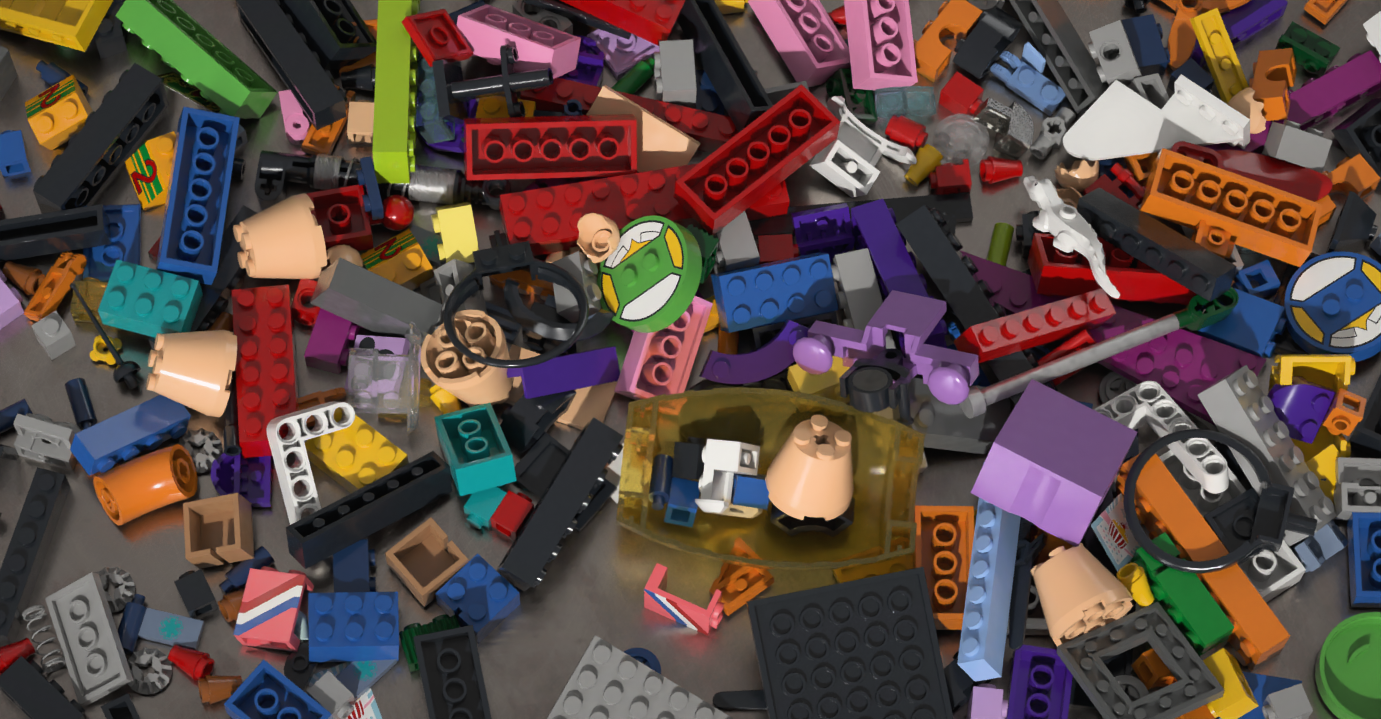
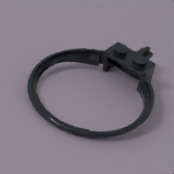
(504, 259)
(1270, 519)

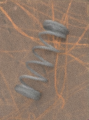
(38, 615)

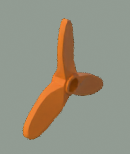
(1182, 35)

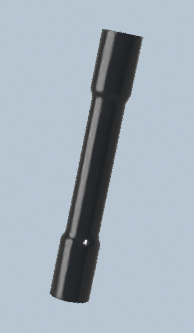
(231, 429)

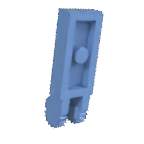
(1029, 83)

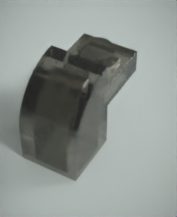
(1012, 126)

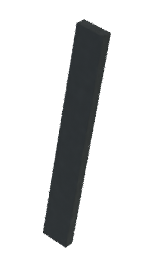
(953, 204)

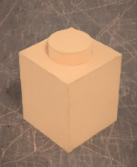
(360, 122)

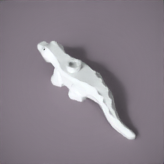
(1068, 228)

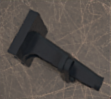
(454, 91)

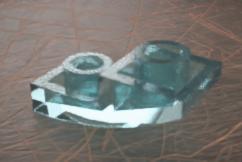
(905, 101)

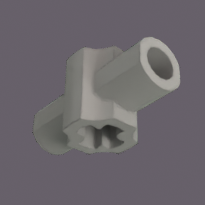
(1048, 141)

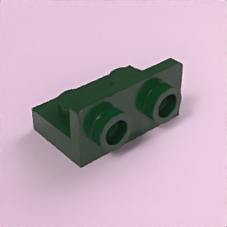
(1308, 49)
(857, 101)

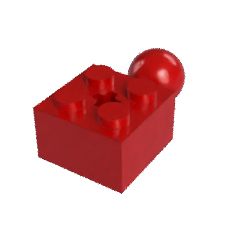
(354, 227)

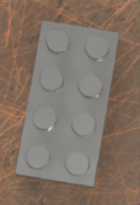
(89, 639)

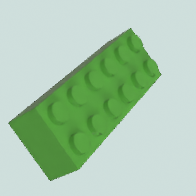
(198, 57)

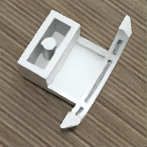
(852, 157)
(720, 463)

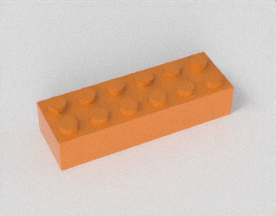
(1253, 212)

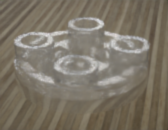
(961, 138)

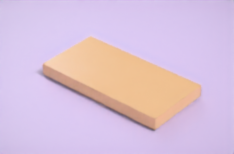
(657, 141)
(587, 403)

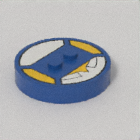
(1336, 305)

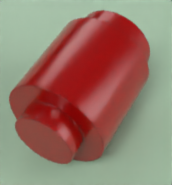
(906, 132)

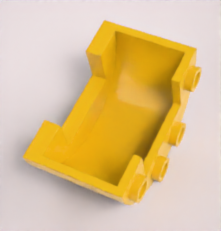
(1323, 369)

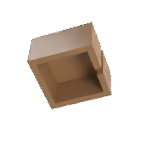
(218, 530)
(423, 562)

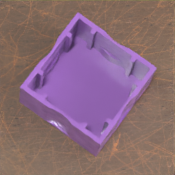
(1053, 462)

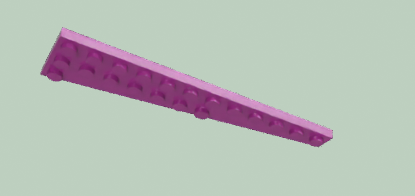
(1177, 361)

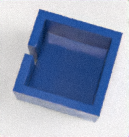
(480, 596)

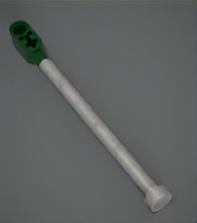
(1188, 317)

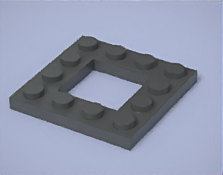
(1086, 654)

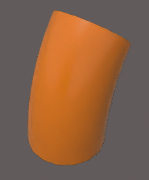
(146, 483)

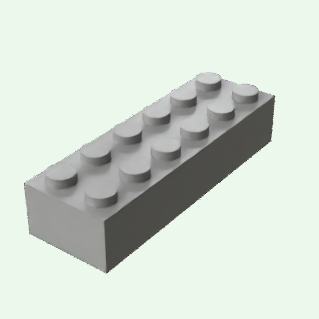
(1249, 416)

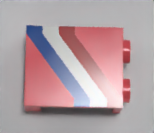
(271, 608)
(678, 609)

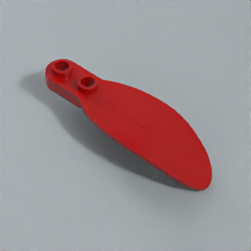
(1263, 169)

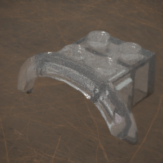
(387, 381)

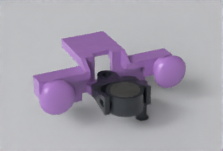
(876, 368)

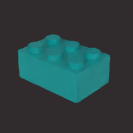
(149, 300)
(475, 449)

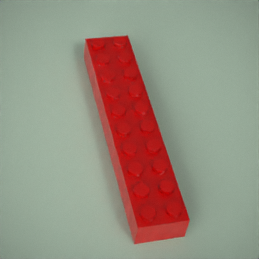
(551, 214)

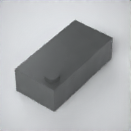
(374, 301)
(948, 426)

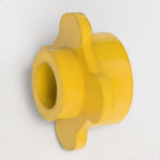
(98, 353)

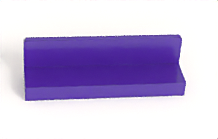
(1245, 22)
(569, 372)

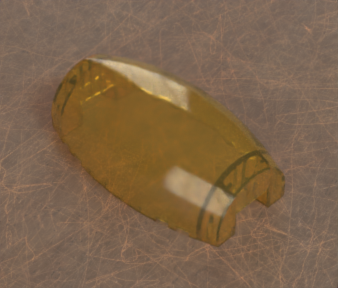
(883, 467)

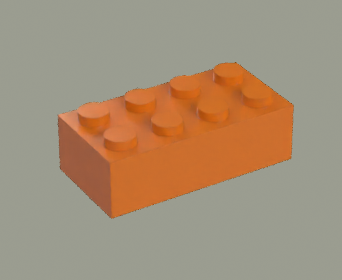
(945, 553)

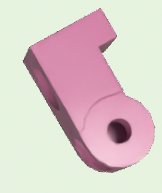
(294, 121)

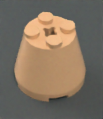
(282, 241)
(194, 369)
(460, 375)
(813, 471)
(1078, 593)

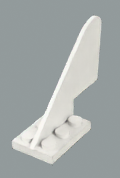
(1130, 125)

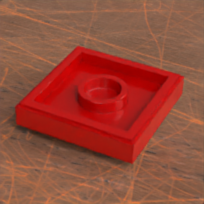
(437, 37)

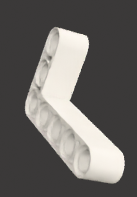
(1152, 405)
(295, 443)

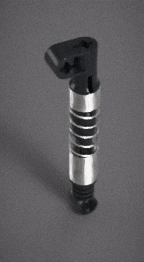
(334, 172)

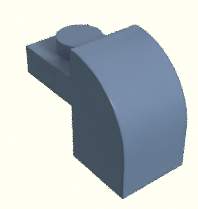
(1315, 550)

